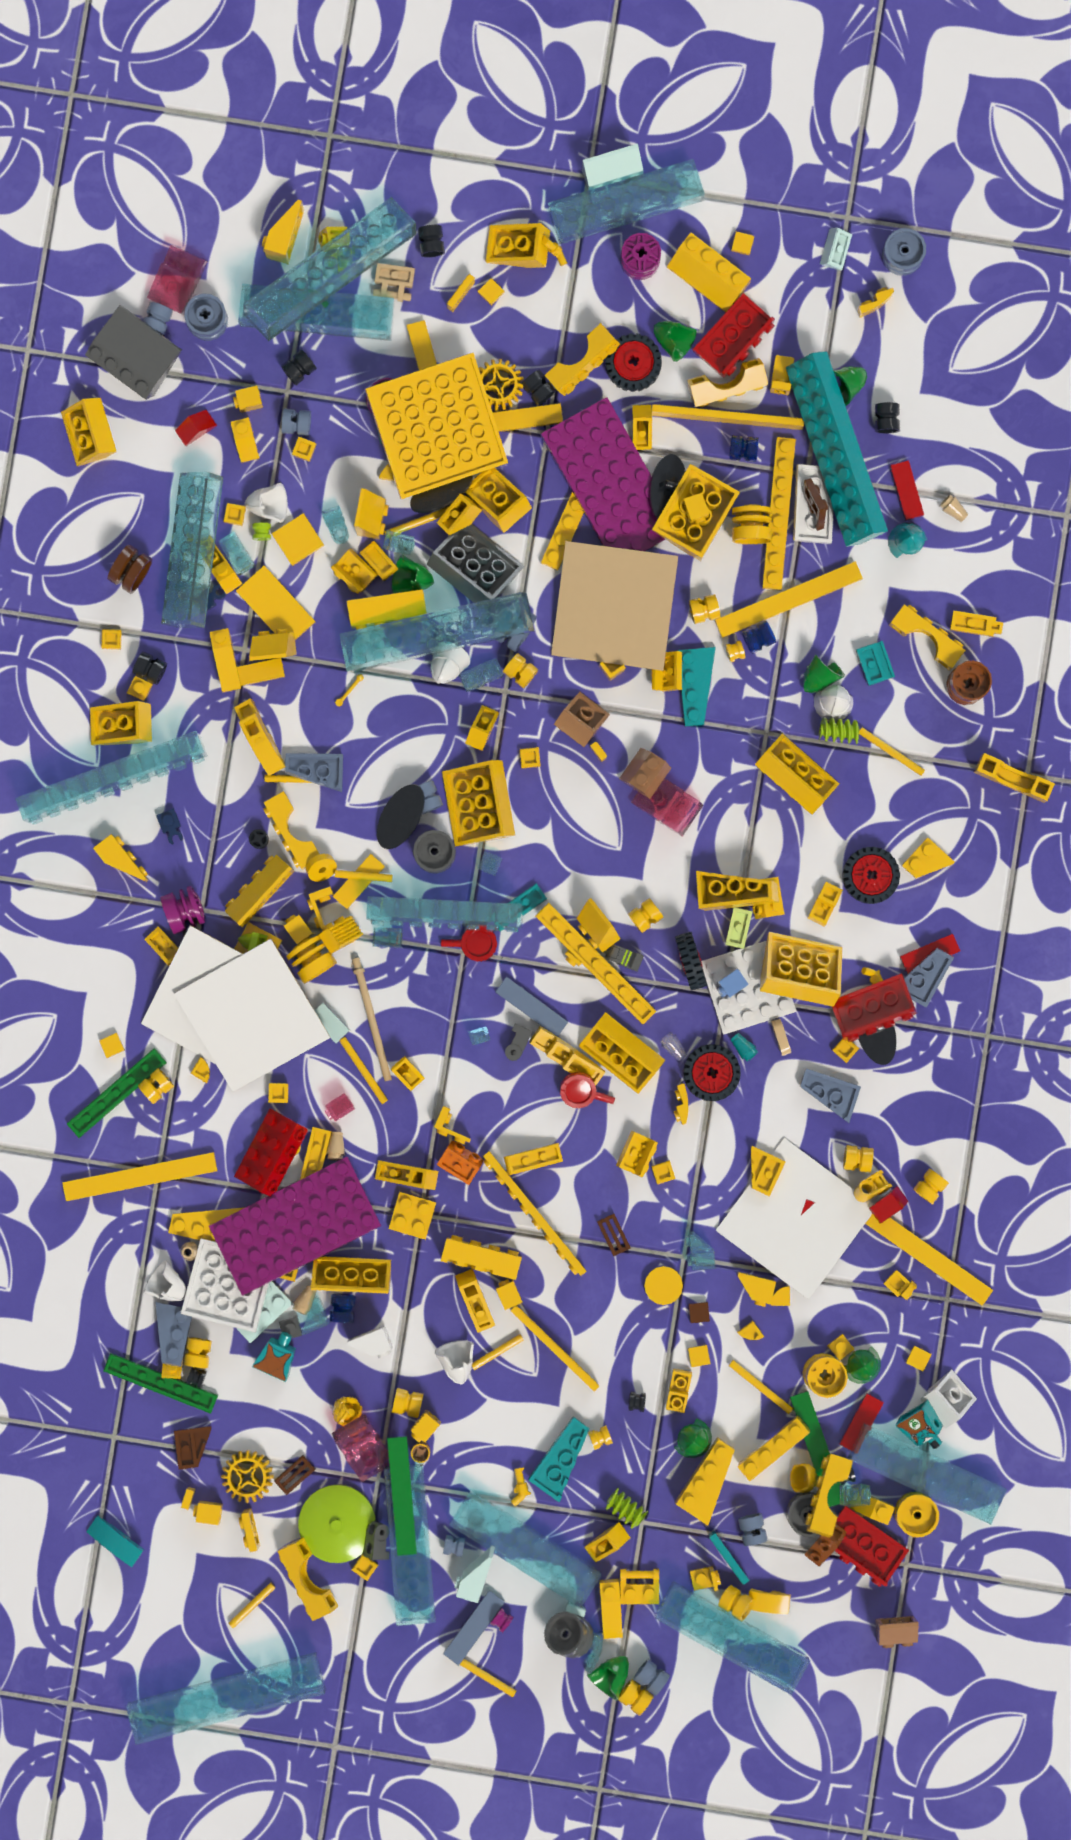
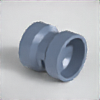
(454, 1546)

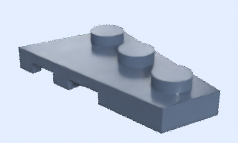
(316, 768)
(927, 975)
(832, 1092)
(173, 1333)

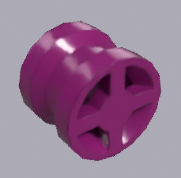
(501, 1620)

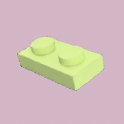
(738, 928)

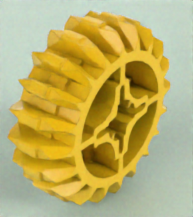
(495, 368)
(254, 1482)

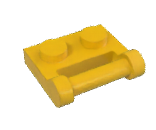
(639, 1593)

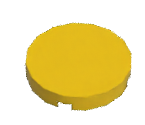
(663, 1285)

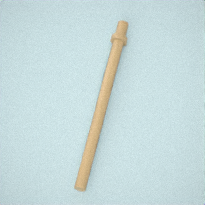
(371, 1018)

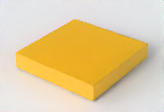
(297, 539)

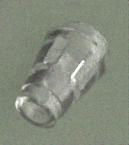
(673, 1046)

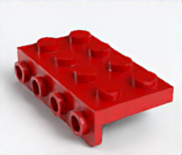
(734, 336)
(874, 1007)
(271, 1153)
(868, 1547)

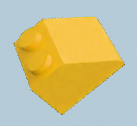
(272, 645)
(597, 926)

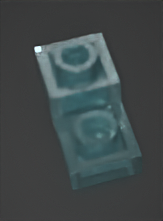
(236, 553)
(481, 674)
(592, 1659)

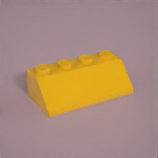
(708, 272)
(385, 608)
(797, 774)
(259, 891)
(621, 1053)
(351, 1275)

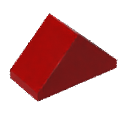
(195, 427)
(889, 1205)

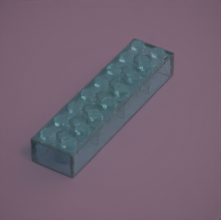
(626, 201)
(338, 315)
(192, 550)
(444, 913)
(927, 1473)
(525, 1548)
(413, 1572)
(732, 1638)

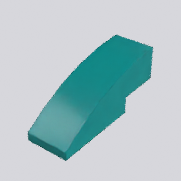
(115, 1541)

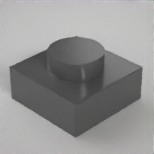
(291, 1326)

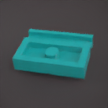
(875, 663)

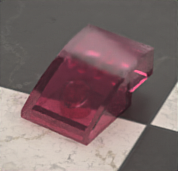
(177, 279)
(670, 807)
(362, 1447)

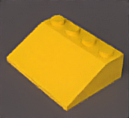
(674, 522)
(478, 803)
(801, 969)

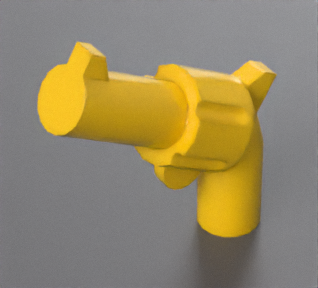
(555, 249)
(875, 976)
(521, 1487)

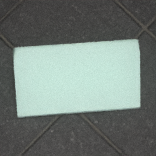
(836, 248)
(331, 1022)

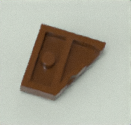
(815, 503)
(191, 1445)

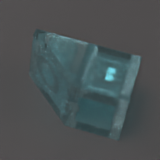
(701, 1254)

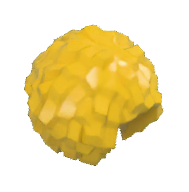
(346, 1410)

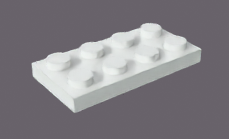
(804, 521)

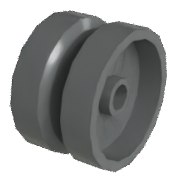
(434, 840)
(795, 1512)
(568, 1635)

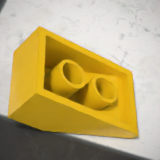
(282, 236)
(523, 240)
(498, 499)
(370, 515)
(121, 723)

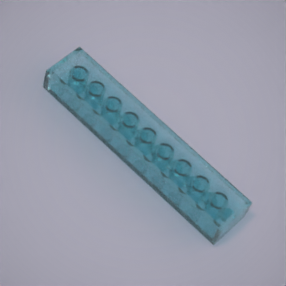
(329, 269)
(437, 632)
(112, 777)
(226, 1698)

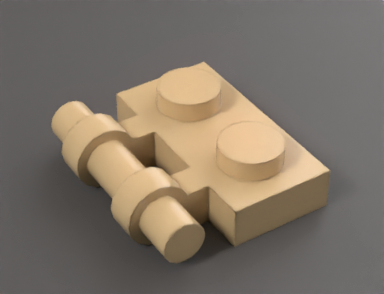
(394, 276)

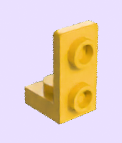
(780, 381)
(323, 896)
(444, 1117)
(705, 1578)

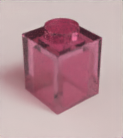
(339, 1107)

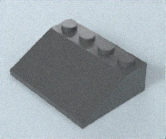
(133, 352)
(474, 564)

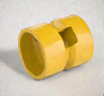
(704, 609)
(520, 670)
(645, 915)
(151, 1091)
(858, 1158)
(930, 1186)
(197, 1352)
(407, 1403)
(733, 1601)
(635, 1697)

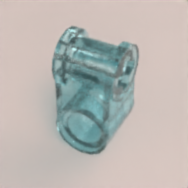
(335, 522)

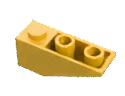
(224, 573)
(114, 855)

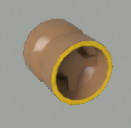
(418, 1454)

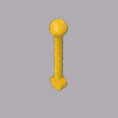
(339, 702)

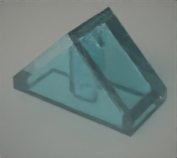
(388, 937)
(316, 1318)

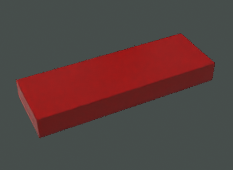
(907, 490)
(913, 958)
(865, 1413)

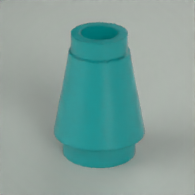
(744, 1047)

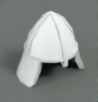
(269, 502)
(449, 664)
(833, 702)
(165, 1284)
(456, 1359)

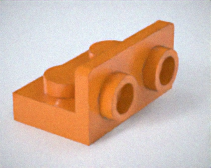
(460, 1162)

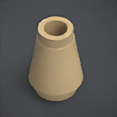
(954, 508)
(336, 1146)
(193, 1247)
(304, 1300)

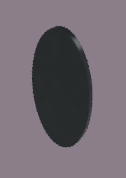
(664, 482)
(440, 496)
(400, 816)
(880, 1046)

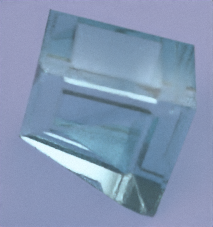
(479, 1036)

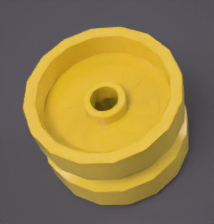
(922, 1524)

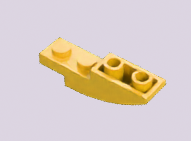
(258, 737)

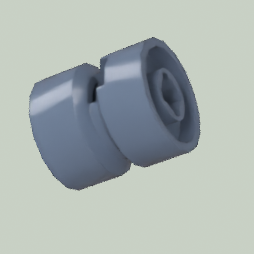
(158, 316)
(303, 423)
(432, 800)
(749, 1523)
(650, 1676)

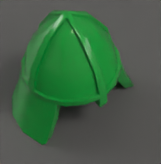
(674, 338)
(852, 381)
(410, 576)
(820, 676)
(863, 1366)
(694, 1440)
(611, 1676)

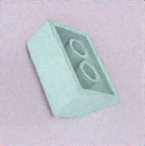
(612, 167)

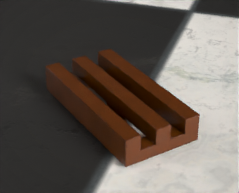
(606, 1219)
(307, 1464)

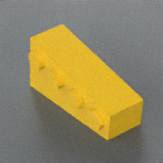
(730, 891)
(481, 1257)
(705, 1484)

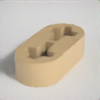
(781, 1037)

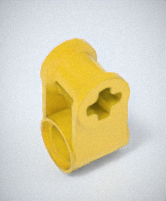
(875, 1185)

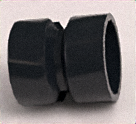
(431, 241)
(298, 367)
(538, 387)
(887, 417)
(149, 668)

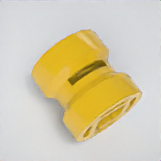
(598, 1438)

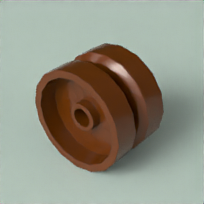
(129, 569)

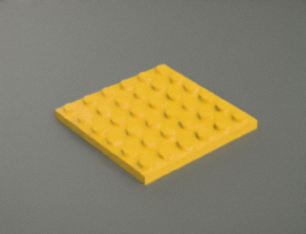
(436, 425)

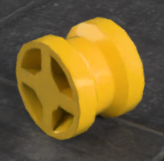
(735, 651)

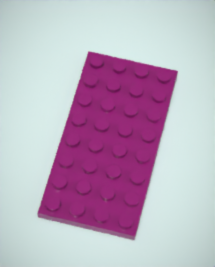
(605, 476)
(295, 1226)

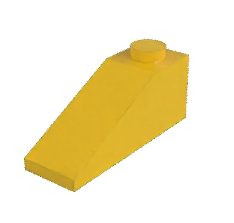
(225, 660)
(406, 1175)
(475, 1300)
(611, 1608)

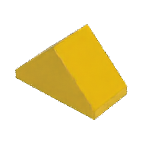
(407, 1073)

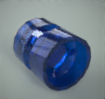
(750, 449)
(758, 637)
(342, 1308)

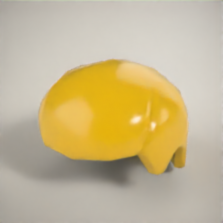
(803, 1478)

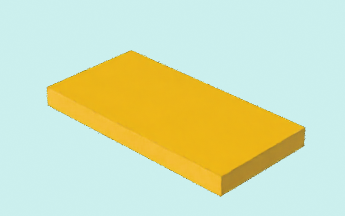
(274, 603)

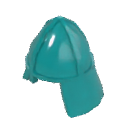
(906, 539)

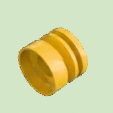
(751, 520)
(311, 959)
(832, 1383)

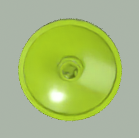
(336, 1523)

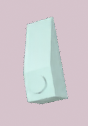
(474, 1577)

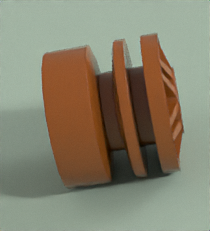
(978, 678)

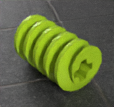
(840, 730)
(625, 1508)

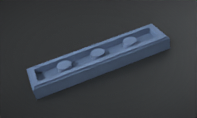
(531, 1006)
(473, 1627)

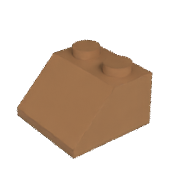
(581, 719)
(645, 772)
(897, 1631)

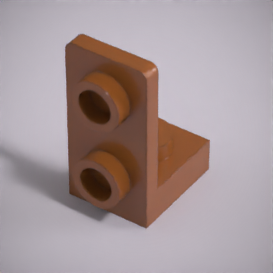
(825, 1546)

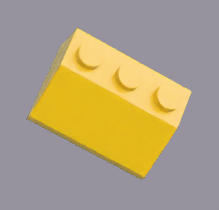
(88, 431)

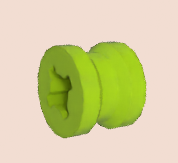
(261, 531)

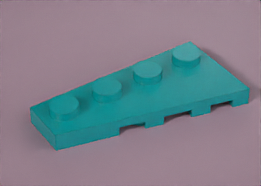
(696, 680)
(555, 1467)

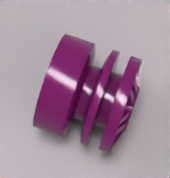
(640, 267)
(182, 909)

